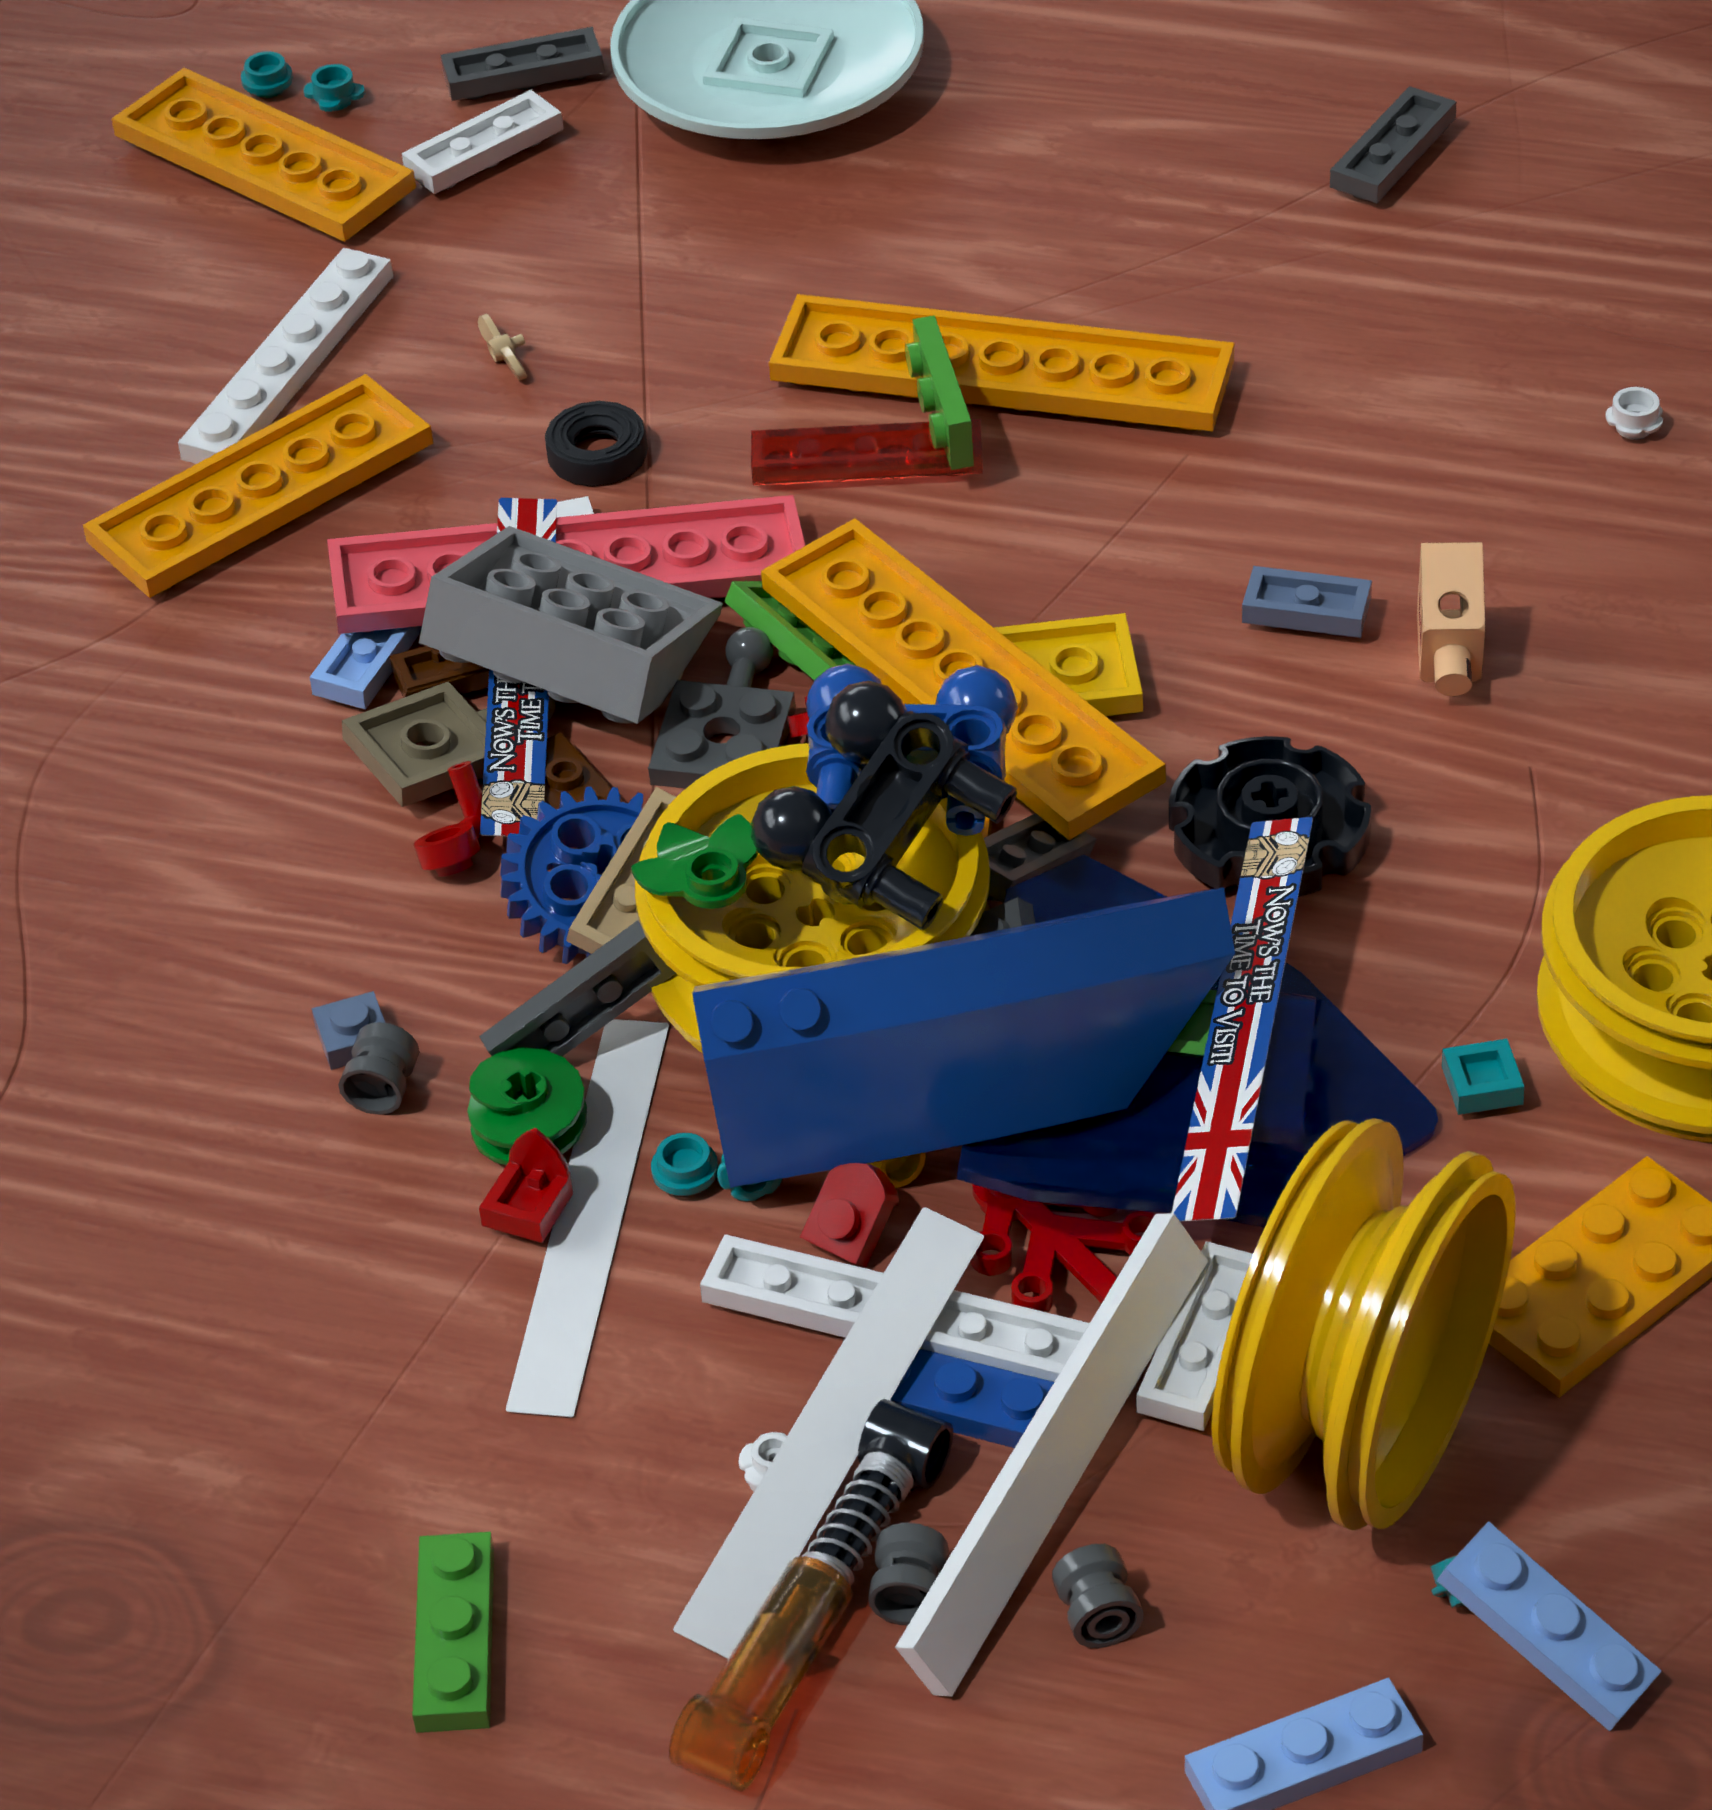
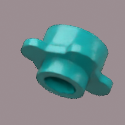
(333, 87)

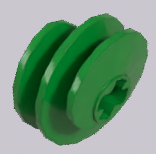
(525, 1092)

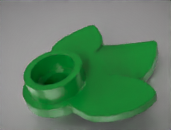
(700, 867)

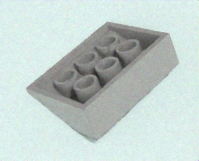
(566, 623)

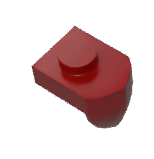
(529, 1189)
(851, 1212)

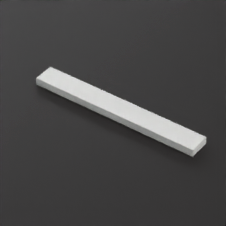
(1051, 1457)

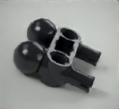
(881, 807)

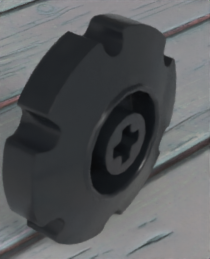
(1266, 782)

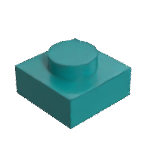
(1482, 1076)

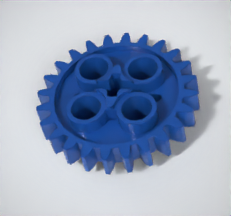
(548, 845)

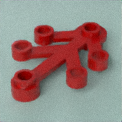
(1051, 1238)

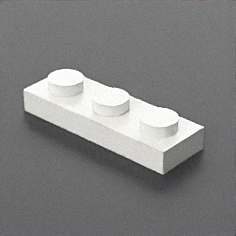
(483, 141)
(1187, 1361)

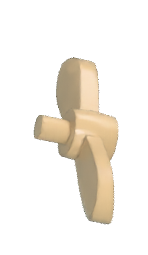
(502, 346)

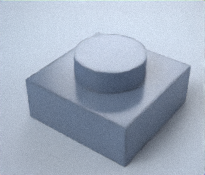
(340, 1024)

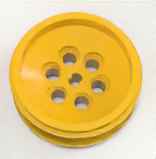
(784, 914)
(1632, 967)
(1363, 1323)

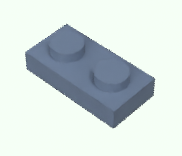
(1306, 601)

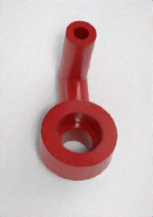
(452, 846)

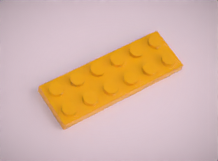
(264, 154)
(257, 485)

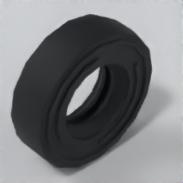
(602, 465)

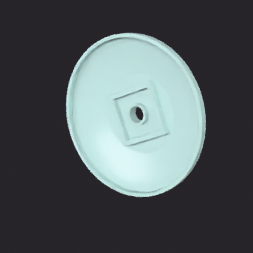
(712, 74)

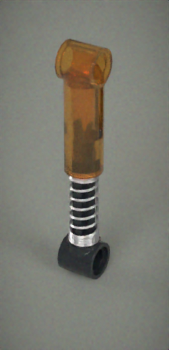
(730, 1726)

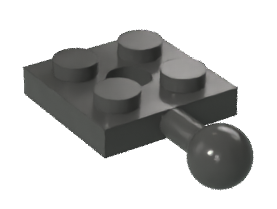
(709, 709)

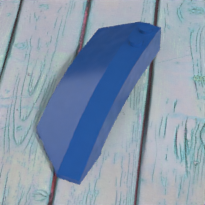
(954, 1036)

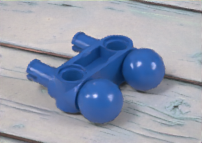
(971, 701)

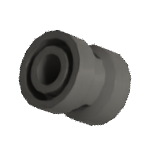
(379, 1068)
(908, 1565)
(1099, 1601)

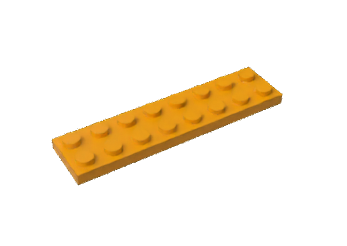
(1009, 362)
(915, 634)

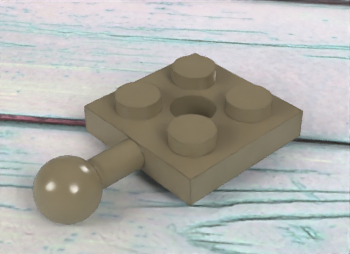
(437, 717)

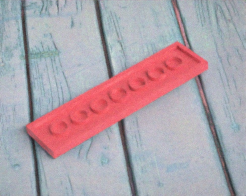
(697, 547)

